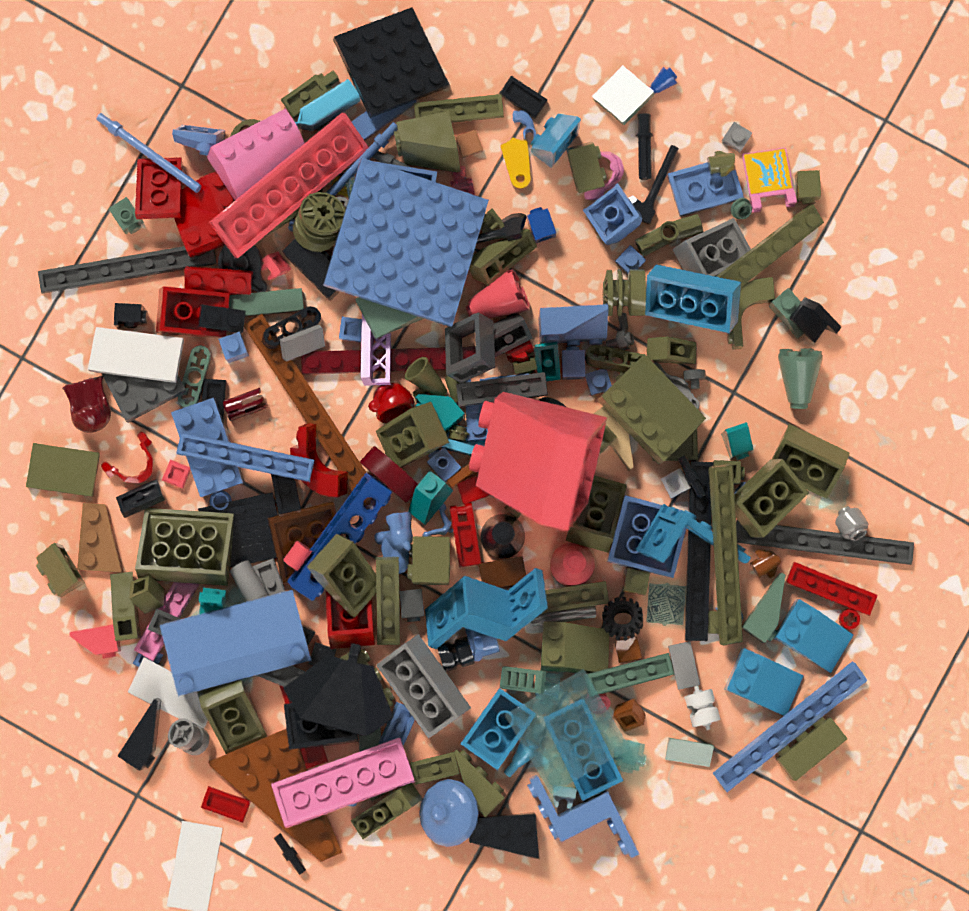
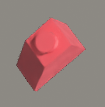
(98, 640)

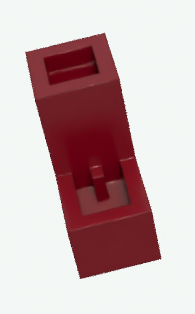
(389, 473)

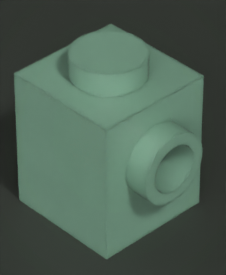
(125, 216)

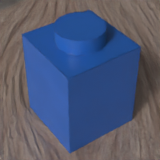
(541, 225)

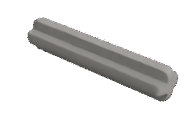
(565, 615)

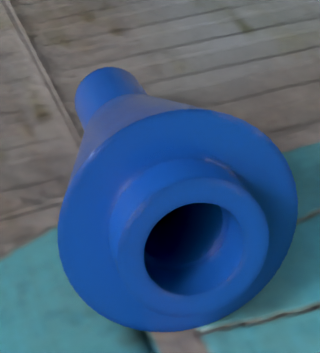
(663, 80)

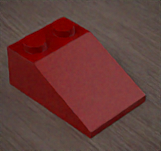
(180, 310)
(345, 629)

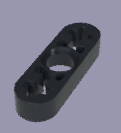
(274, 329)

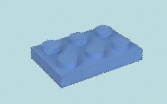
(699, 190)

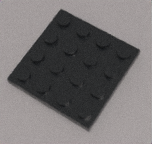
(391, 62)

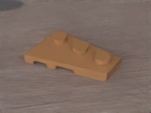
(97, 541)

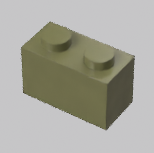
(586, 167)

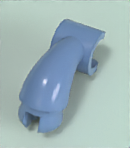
(524, 118)

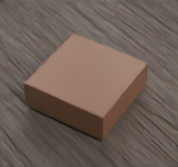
(469, 143)

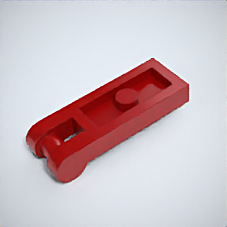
(465, 536)

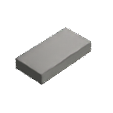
(302, 342)
(684, 665)

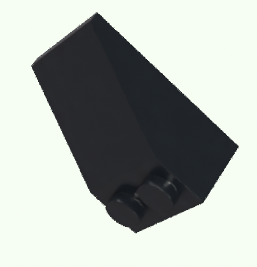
(309, 734)

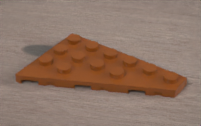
(267, 762)

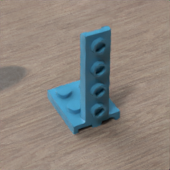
(669, 527)

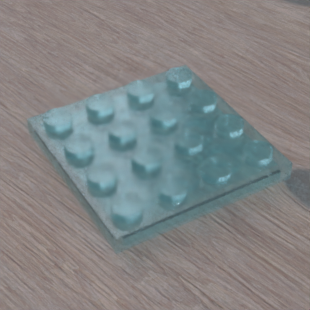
(567, 731)

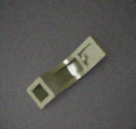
(751, 293)

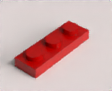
(218, 280)

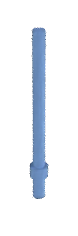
(117, 130)
(380, 140)

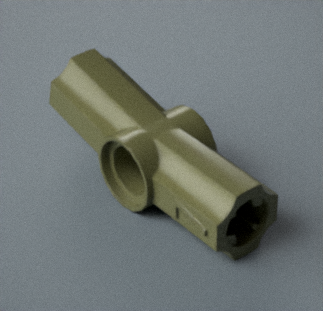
(682, 229)

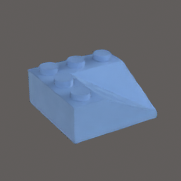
(573, 324)
(632, 525)

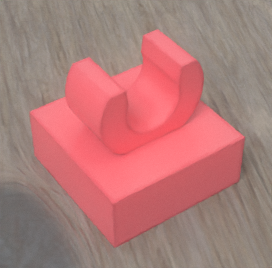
(275, 264)

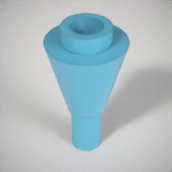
(518, 760)

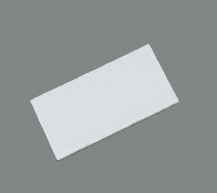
(136, 354)

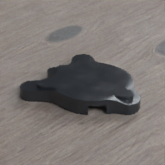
(249, 261)

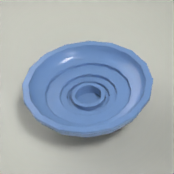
(448, 813)

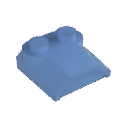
(198, 137)
(613, 215)

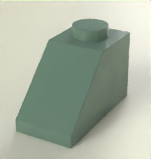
(784, 307)

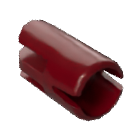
(244, 404)

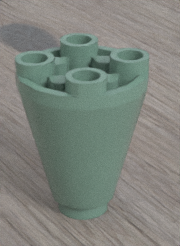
(799, 374)

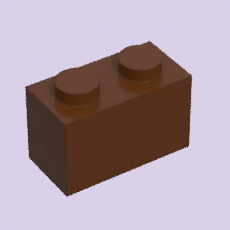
(503, 572)

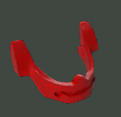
(144, 475)

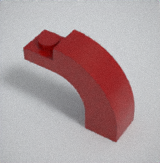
(323, 479)

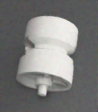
(702, 708)

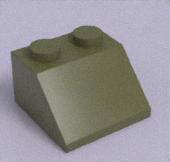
(59, 569)

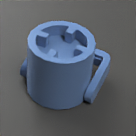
(481, 644)

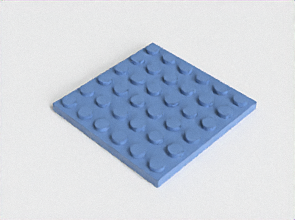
(406, 242)

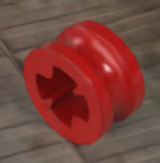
(853, 624)

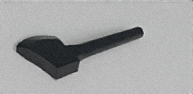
(647, 206)
(512, 229)

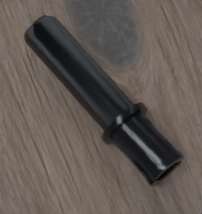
(644, 146)

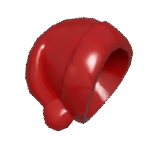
(391, 402)

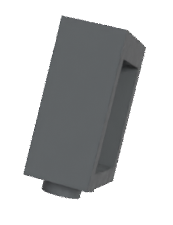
(479, 363)

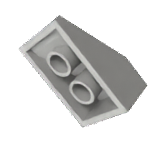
(713, 249)

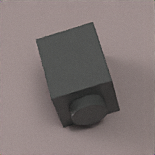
(412, 604)

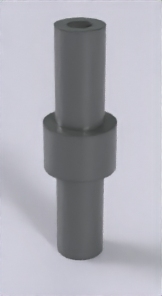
(388, 158)

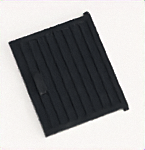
(251, 527)

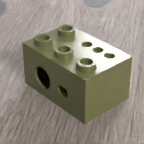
(430, 561)

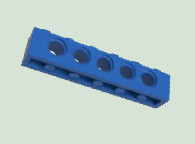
(340, 524)

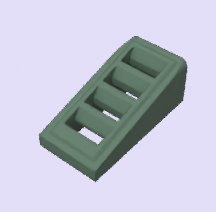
(510, 681)

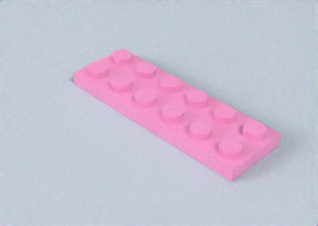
(343, 782)

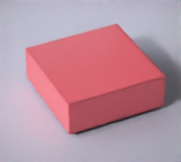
(176, 474)

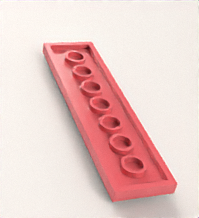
(288, 184)

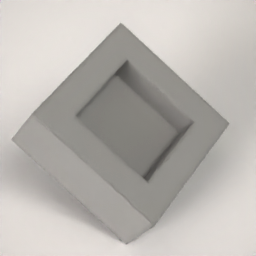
(737, 137)

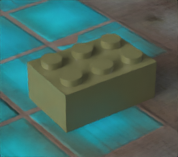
(768, 497)

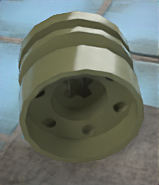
(318, 221)
(625, 292)

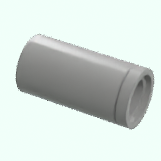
(248, 581)

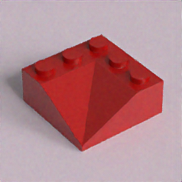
(198, 211)

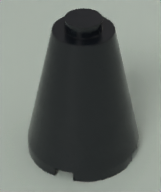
(502, 536)

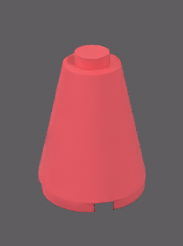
(500, 298)
(572, 564)

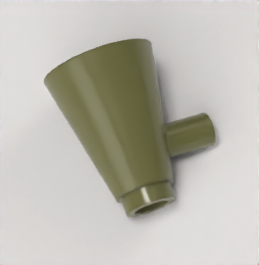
(425, 377)

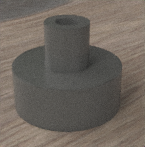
(694, 376)

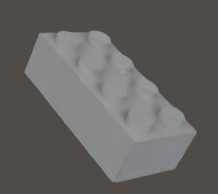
(423, 686)

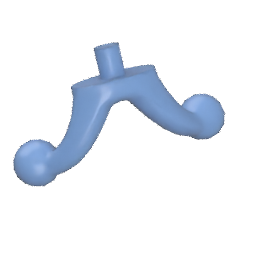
(447, 524)

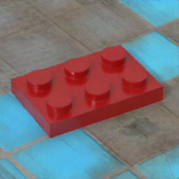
(157, 190)

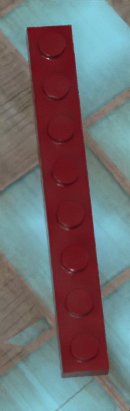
(350, 360)

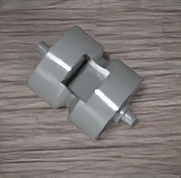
(188, 737)

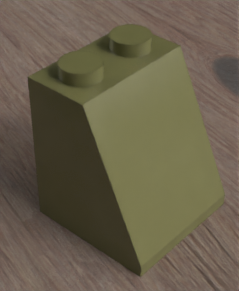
(428, 142)

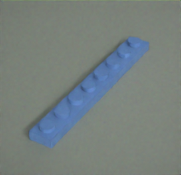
(789, 726)

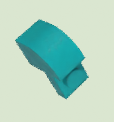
(211, 600)

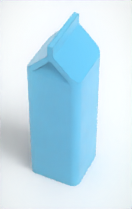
(328, 106)

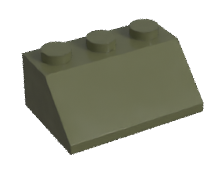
(812, 459)

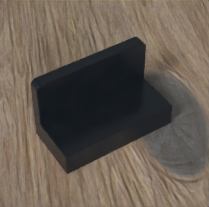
(813, 319)

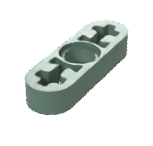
(204, 362)

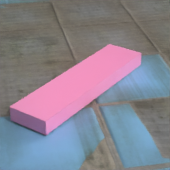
(174, 604)

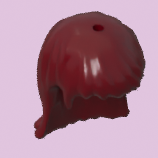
(88, 404)

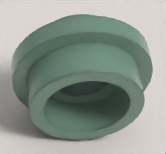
(741, 208)

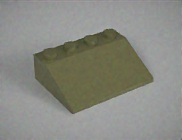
(651, 409)
(185, 546)

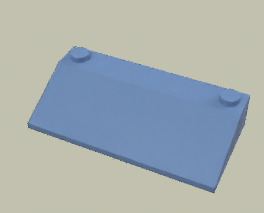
(235, 642)

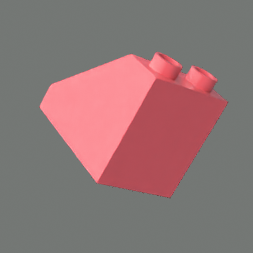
(538, 457)

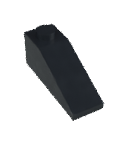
(142, 742)

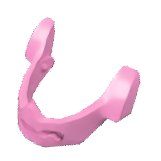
(618, 171)

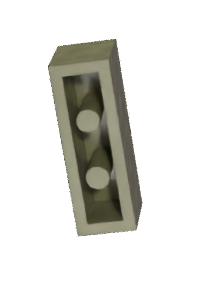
(810, 748)

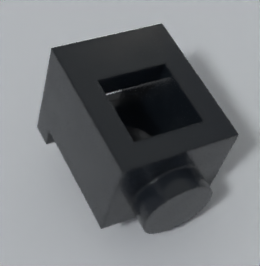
(130, 315)

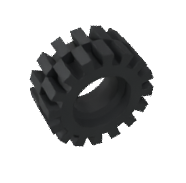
(627, 629)

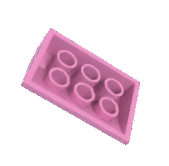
(255, 152)

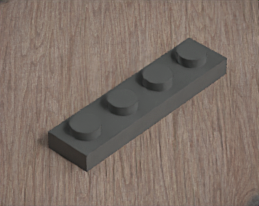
(487, 390)

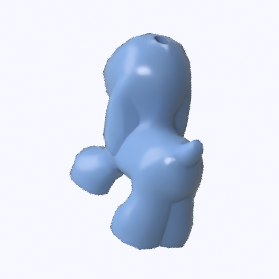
(398, 539)

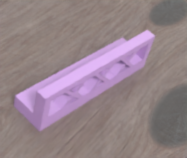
(367, 356)

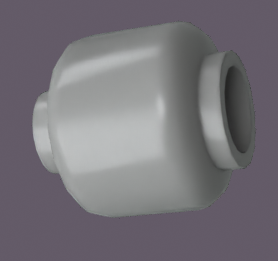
(851, 523)

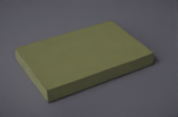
(62, 470)

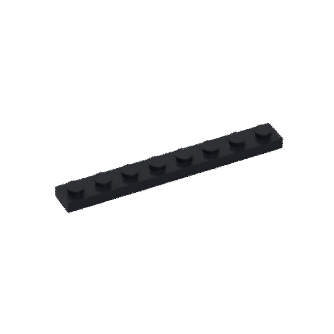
(698, 561)

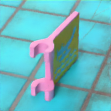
(768, 176)

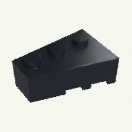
(508, 833)

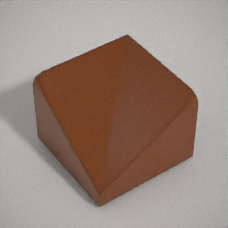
(628, 650)
(629, 715)

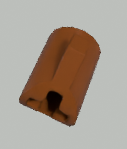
(765, 563)

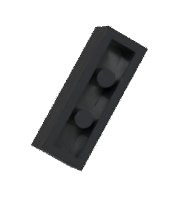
(311, 265)

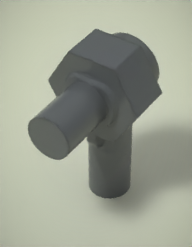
(623, 338)

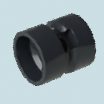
(456, 654)

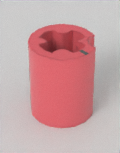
(297, 555)

